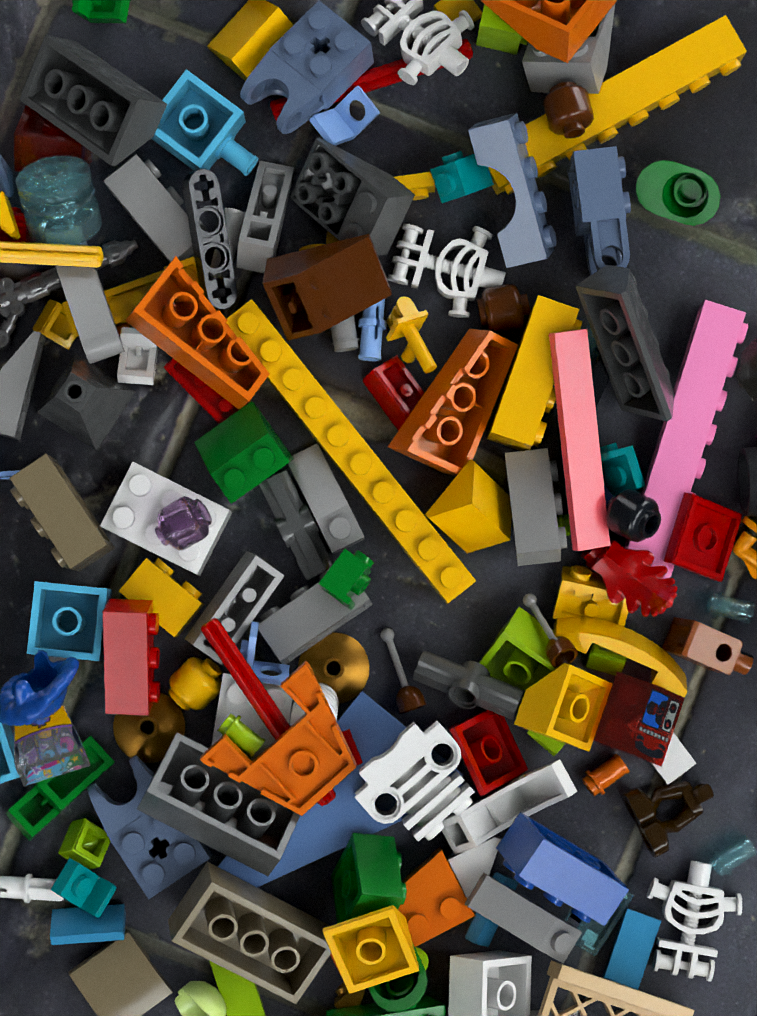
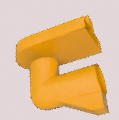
(743, 547)

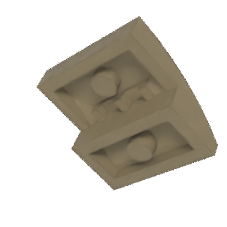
(120, 979)

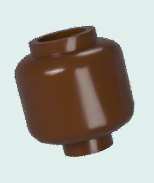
(568, 109)
(503, 308)

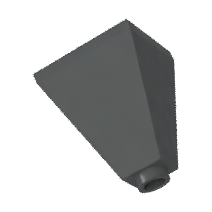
(96, 409)

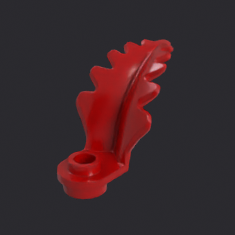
(630, 576)

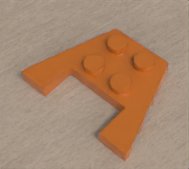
(302, 761)

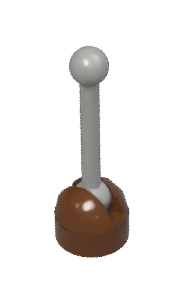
(558, 649)
(408, 697)

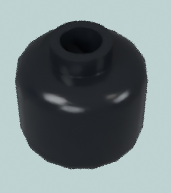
(633, 515)

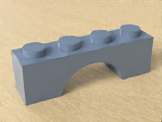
(502, 146)

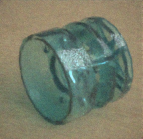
(59, 200)

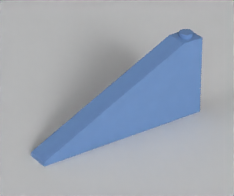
(332, 825)

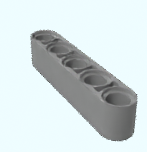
(90, 311)

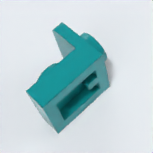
(620, 468)
(83, 888)

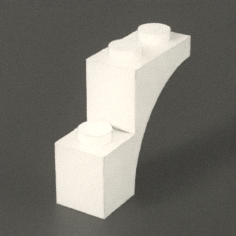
(499, 809)

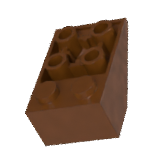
(324, 285)

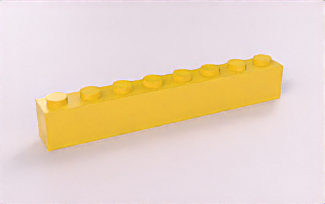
(636, 92)

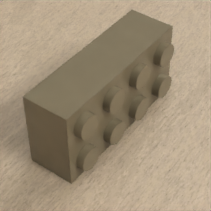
(250, 933)

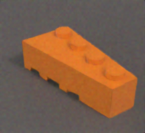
(196, 335)
(458, 404)
(432, 900)

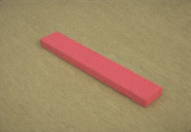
(579, 439)

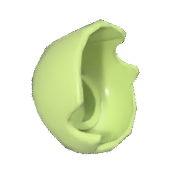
(200, 999)

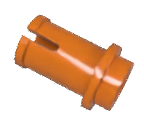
(605, 775)

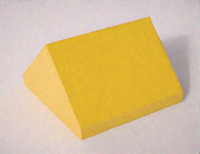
(250, 36)
(473, 510)
(372, 948)

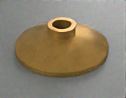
(351, 658)
(149, 747)

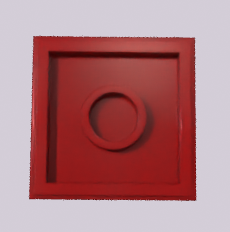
(703, 537)

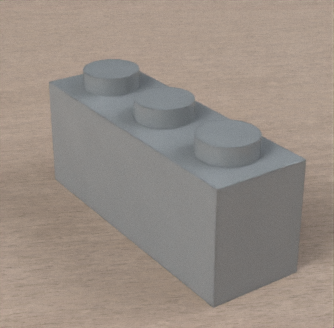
(153, 207)
(535, 507)
(237, 601)
(306, 620)

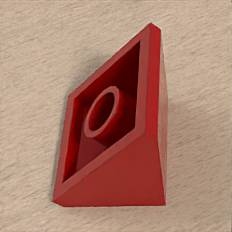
(488, 750)

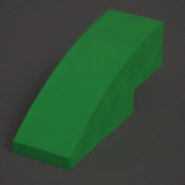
(55, 794)

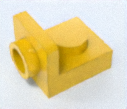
(419, 184)

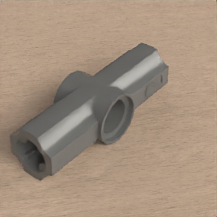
(296, 525)
(468, 685)

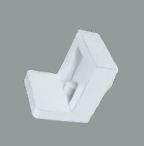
(139, 360)

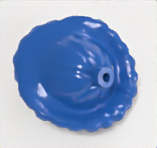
(38, 693)

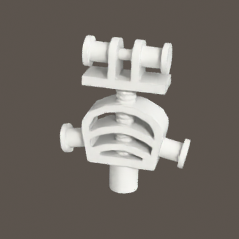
(433, 35)
(481, 275)
(697, 885)

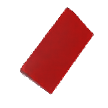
(394, 390)

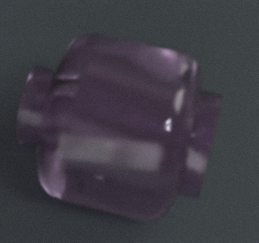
(183, 523)

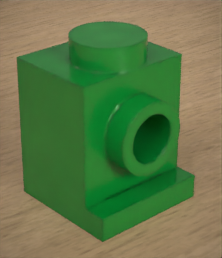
(347, 577)

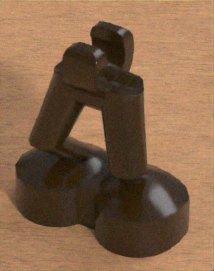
(643, 811)

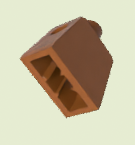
(706, 647)

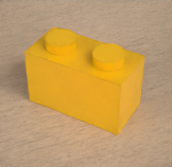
(172, 601)

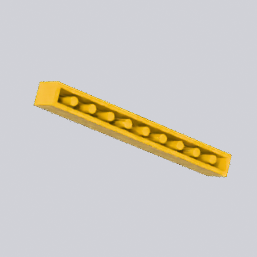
(351, 454)

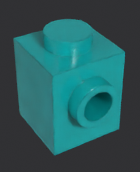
(460, 176)

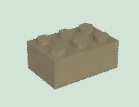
(60, 514)

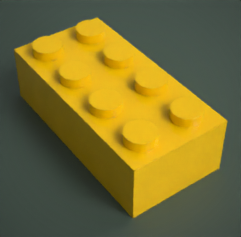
(531, 379)

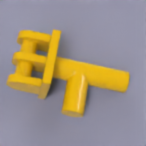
(406, 322)

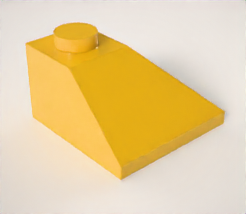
(565, 706)

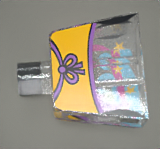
(48, 749)

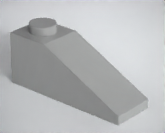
(264, 216)
(17, 384)
(325, 499)
(523, 918)

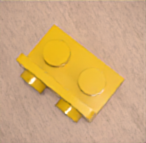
(585, 596)

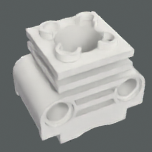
(416, 782)

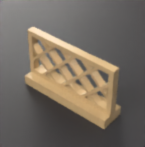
(605, 991)

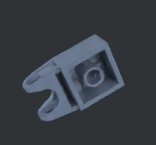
(309, 66)
(600, 205)
(134, 837)

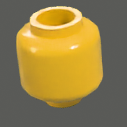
(195, 683)

